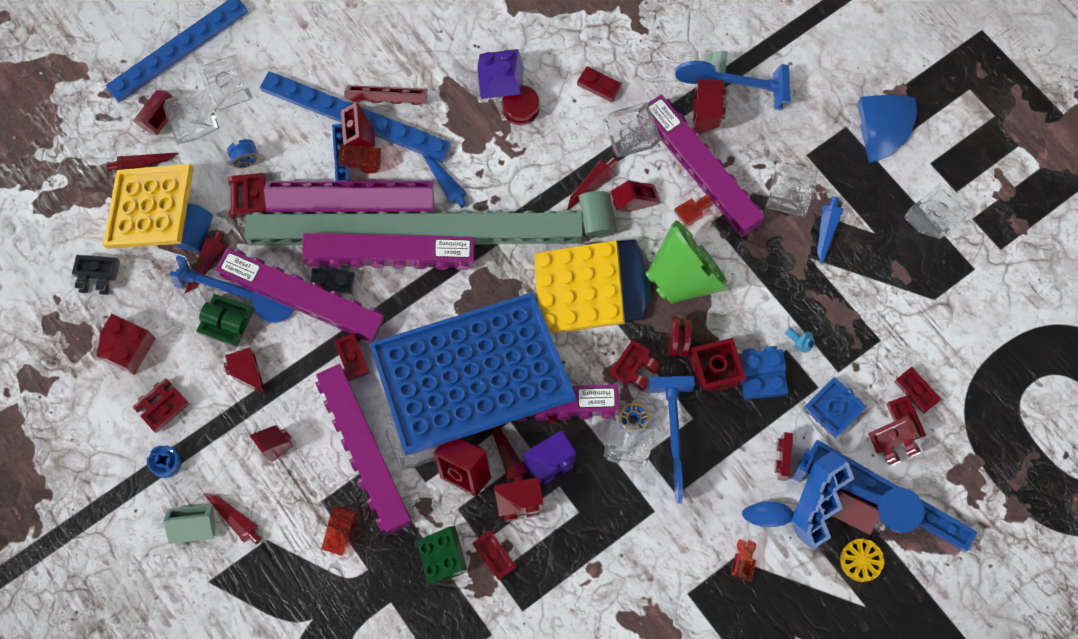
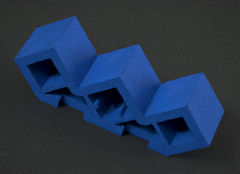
(820, 499)

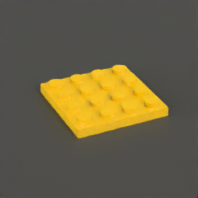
(148, 206)
(580, 287)

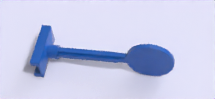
(780, 84)
(264, 307)
(671, 387)
(897, 509)

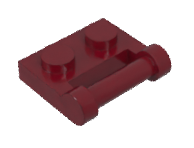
(253, 194)

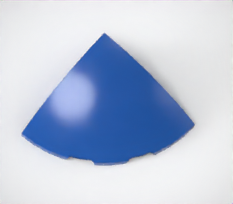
(885, 123)

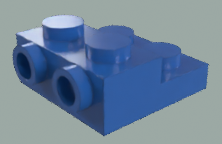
(763, 373)

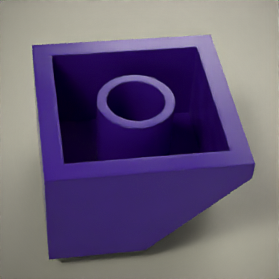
(500, 73)
(550, 458)

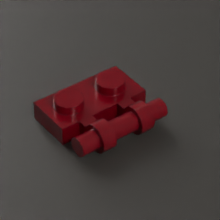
(164, 409)

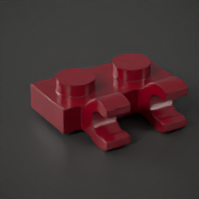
(630, 362)
(893, 434)

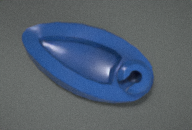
(768, 514)

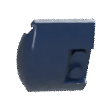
(635, 283)

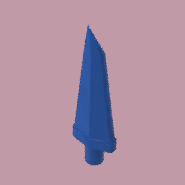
(447, 183)
(829, 221)

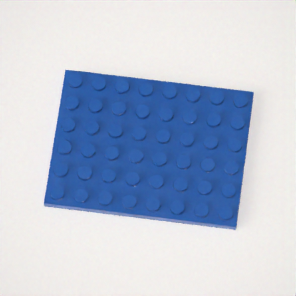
(471, 373)

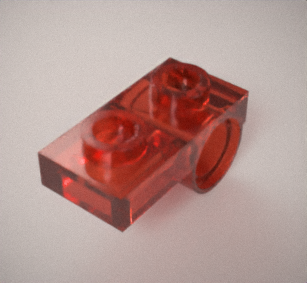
(361, 157)
(338, 530)

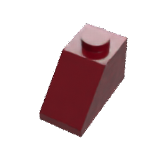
(356, 127)
(634, 196)
(244, 369)
(272, 442)

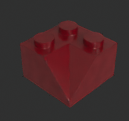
(708, 105)
(124, 344)
(717, 365)
(463, 465)
(519, 499)

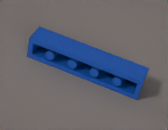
(341, 173)

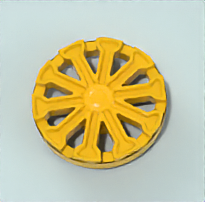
(862, 560)

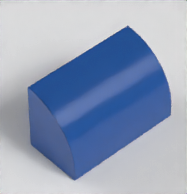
(195, 228)

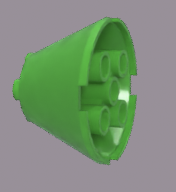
(684, 268)

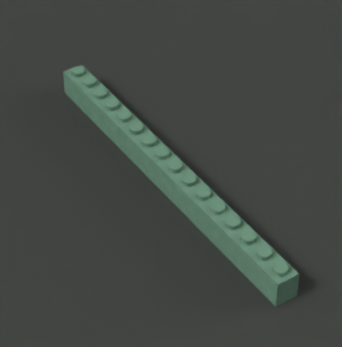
(485, 227)

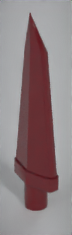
(138, 161)
(598, 176)
(209, 253)
(512, 464)
(238, 522)

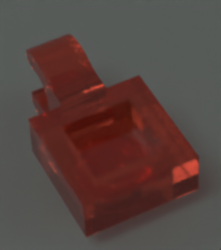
(691, 212)
(743, 563)

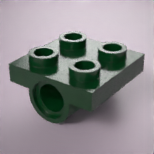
(224, 320)
(442, 555)

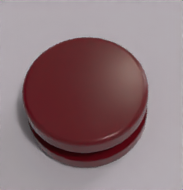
(521, 108)
(679, 340)

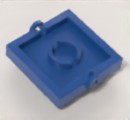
(834, 407)

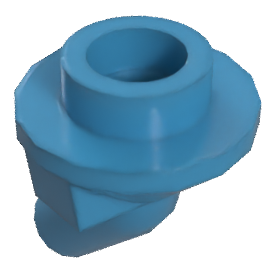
(803, 343)

